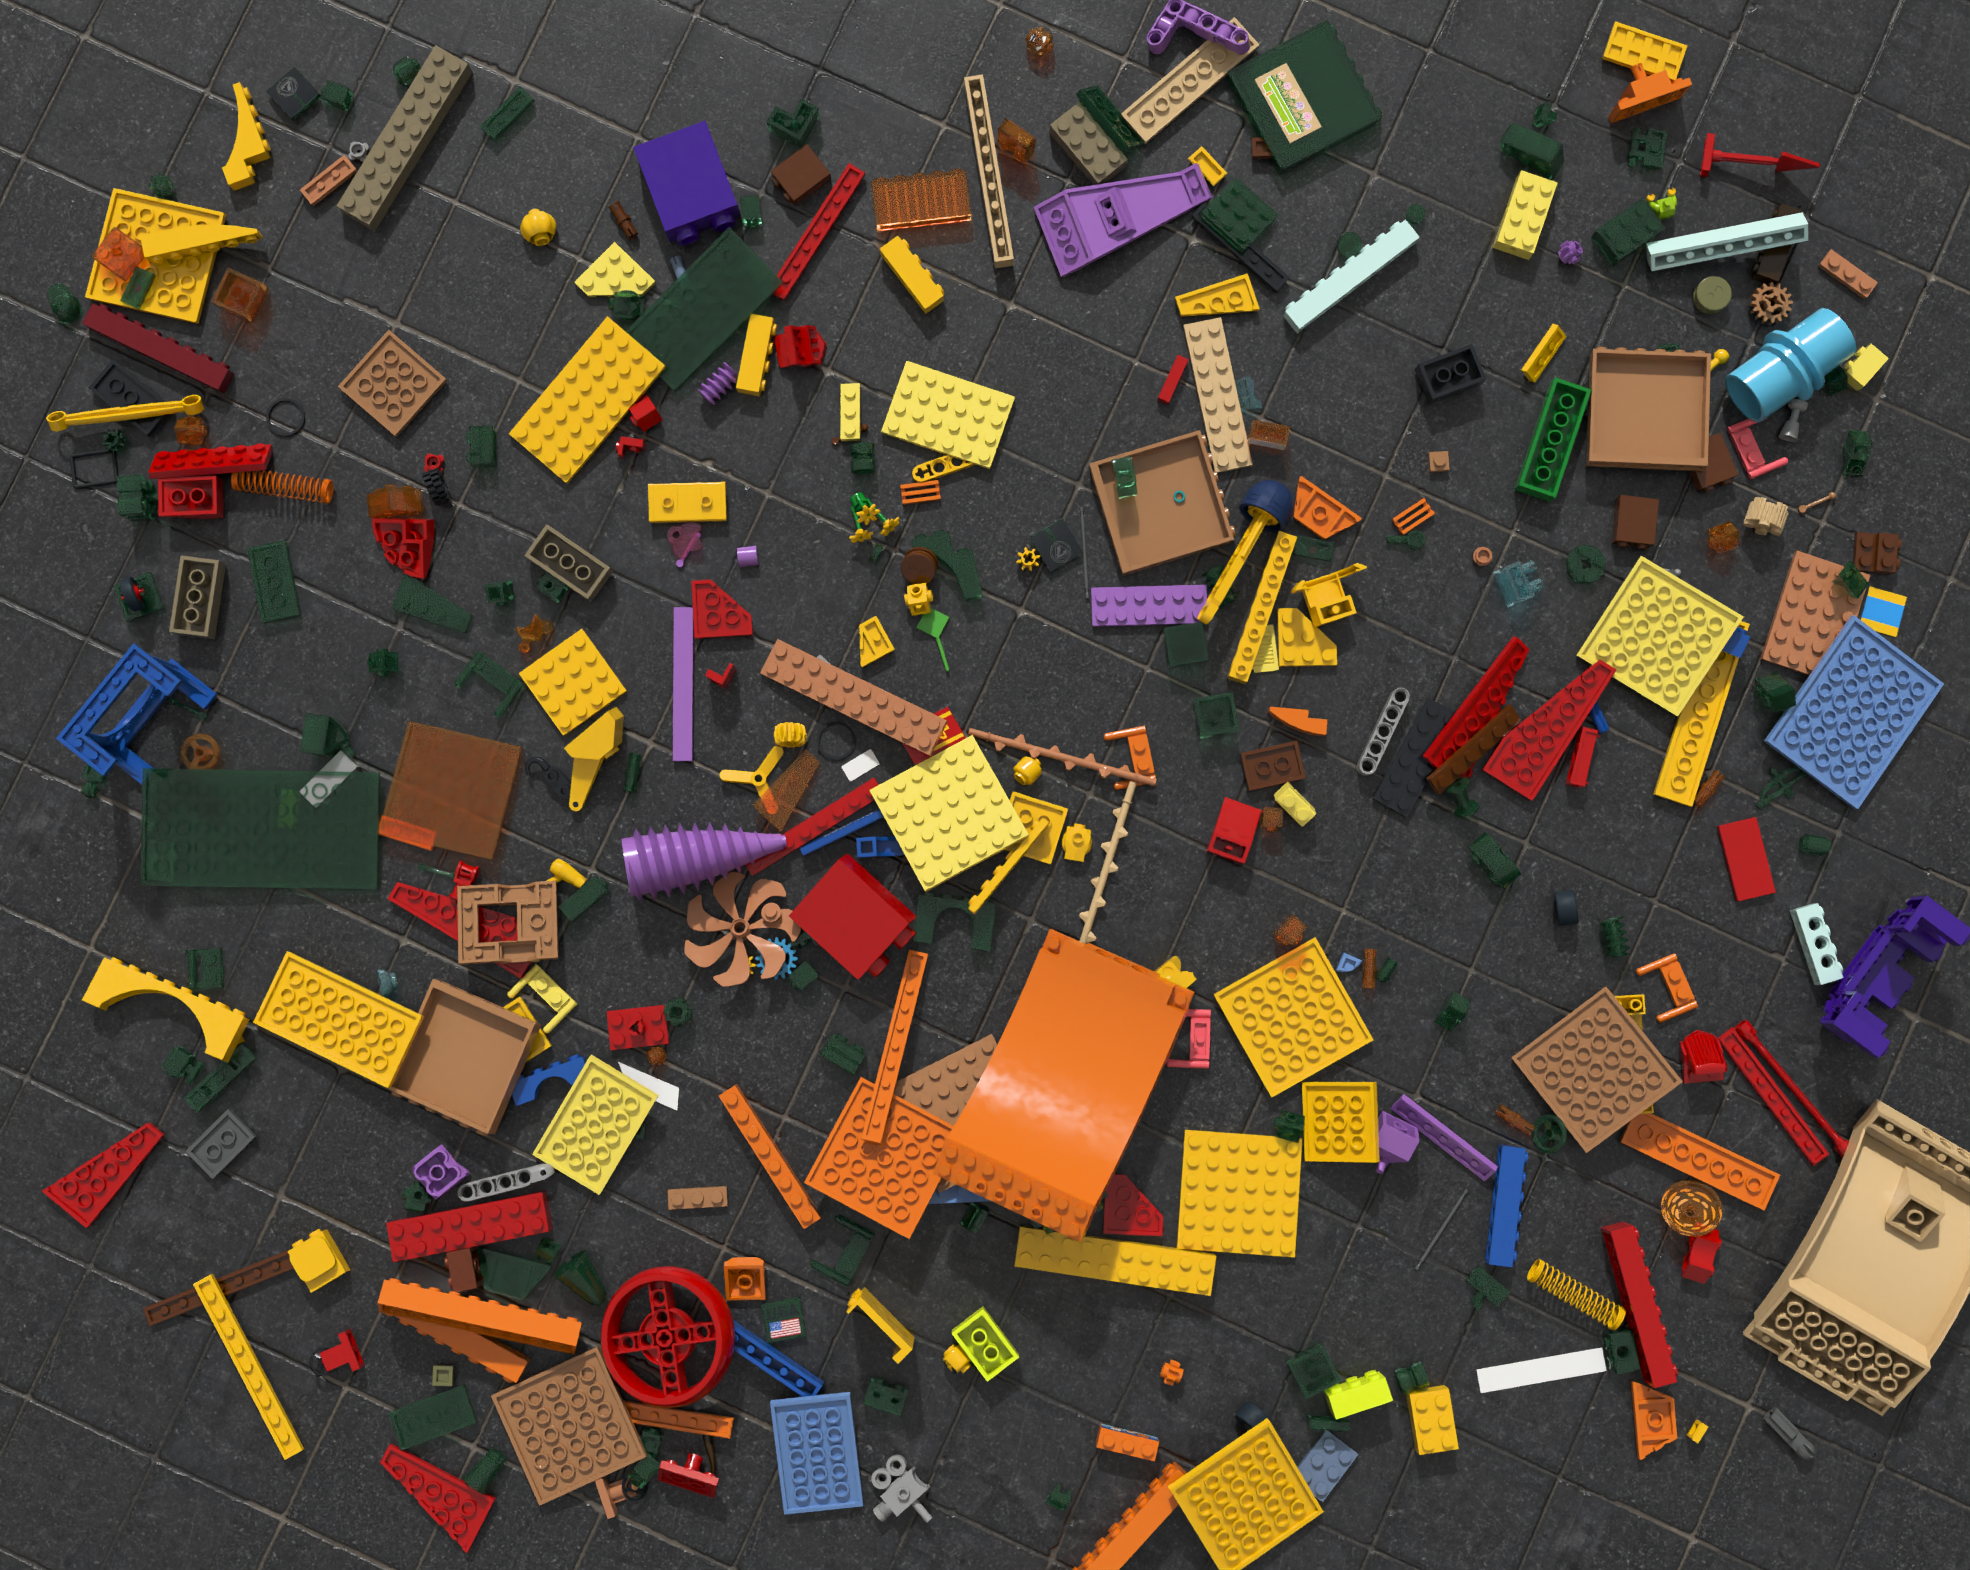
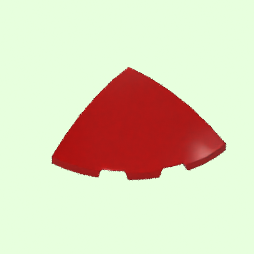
(406, 543)

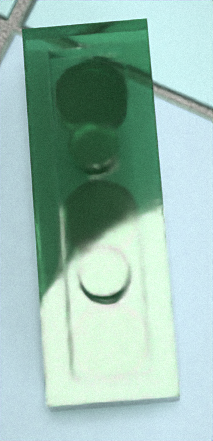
(507, 113)

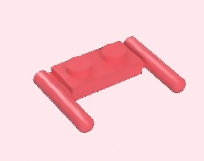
(1749, 451)
(1199, 1041)

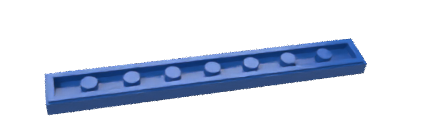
(841, 832)

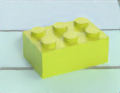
(985, 1343)
(1358, 1394)

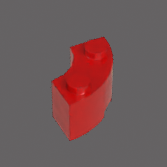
(1699, 1260)

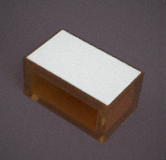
(1268, 434)

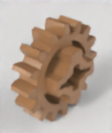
(1778, 299)

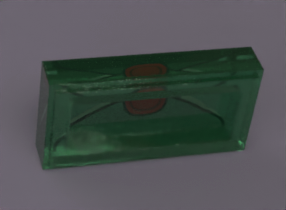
(138, 288)
(1313, 548)

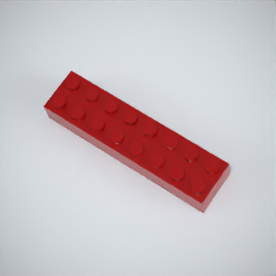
(469, 1226)
(1638, 1300)

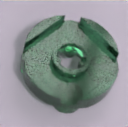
(1596, 562)

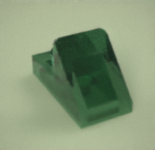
(1851, 579)

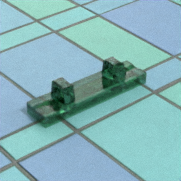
(220, 1078)

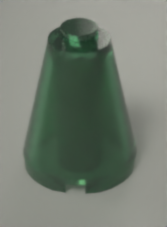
(582, 1278)

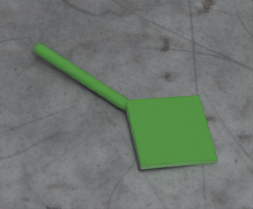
(933, 624)

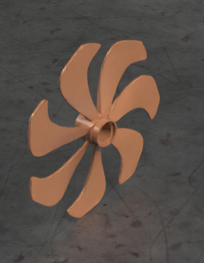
(740, 968)

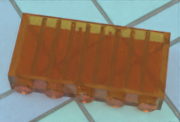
(921, 199)

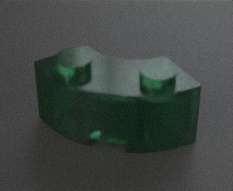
(1493, 860)

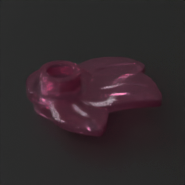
(687, 540)

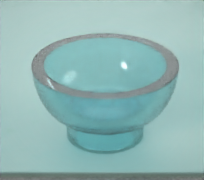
(386, 981)

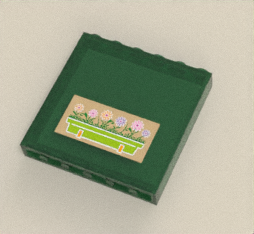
(1304, 97)

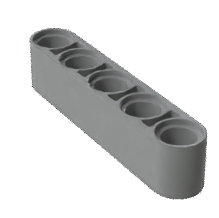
(1389, 725)

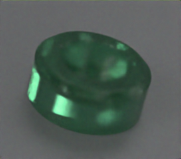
(1415, 214)
(875, 553)

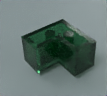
(794, 126)

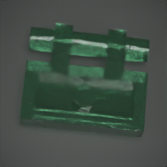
(1654, 148)

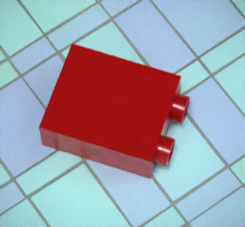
(854, 918)

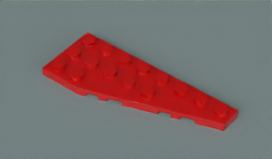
(1537, 743)

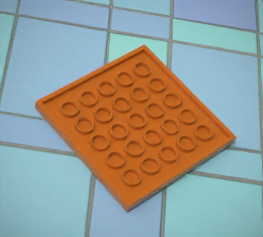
(887, 1179)

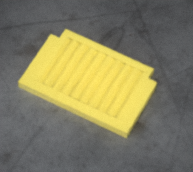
(1266, 658)

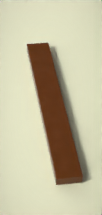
(229, 1284)

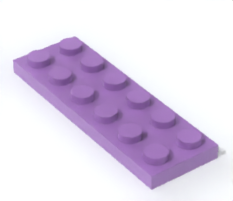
(1147, 605)

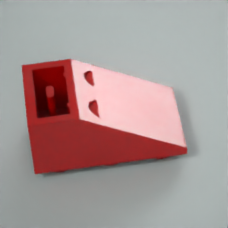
(1233, 831)

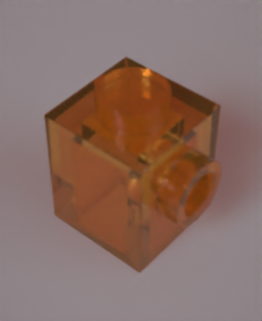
(1271, 818)

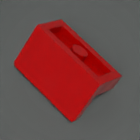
(722, 681)

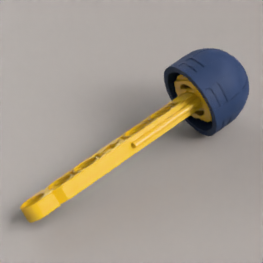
(1267, 507)

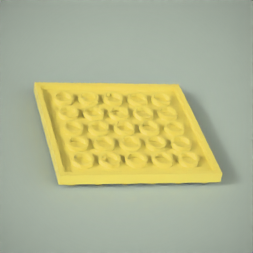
(1660, 635)
(949, 813)

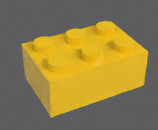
(1432, 1420)

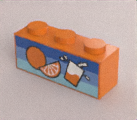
(1127, 1442)

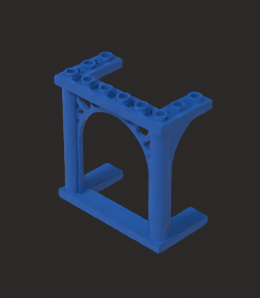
(111, 748)

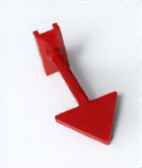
(1785, 162)

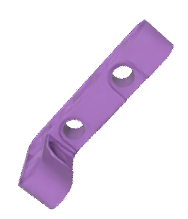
(1195, 20)

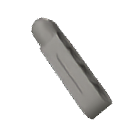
(536, 1174)

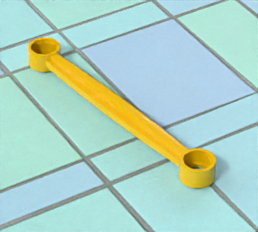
(60, 421)

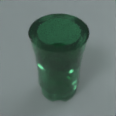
(485, 1471)

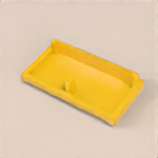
(687, 502)

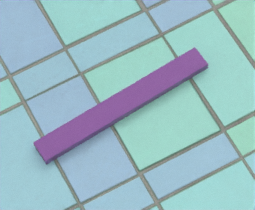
(683, 684)

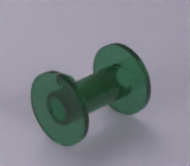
(1466, 806)

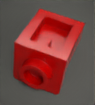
(633, 445)

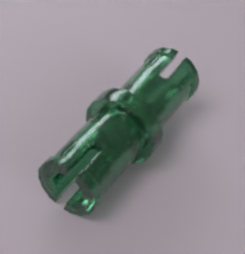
(632, 772)

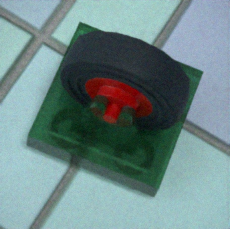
(138, 596)

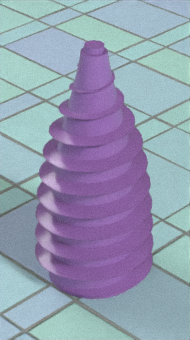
(688, 857)

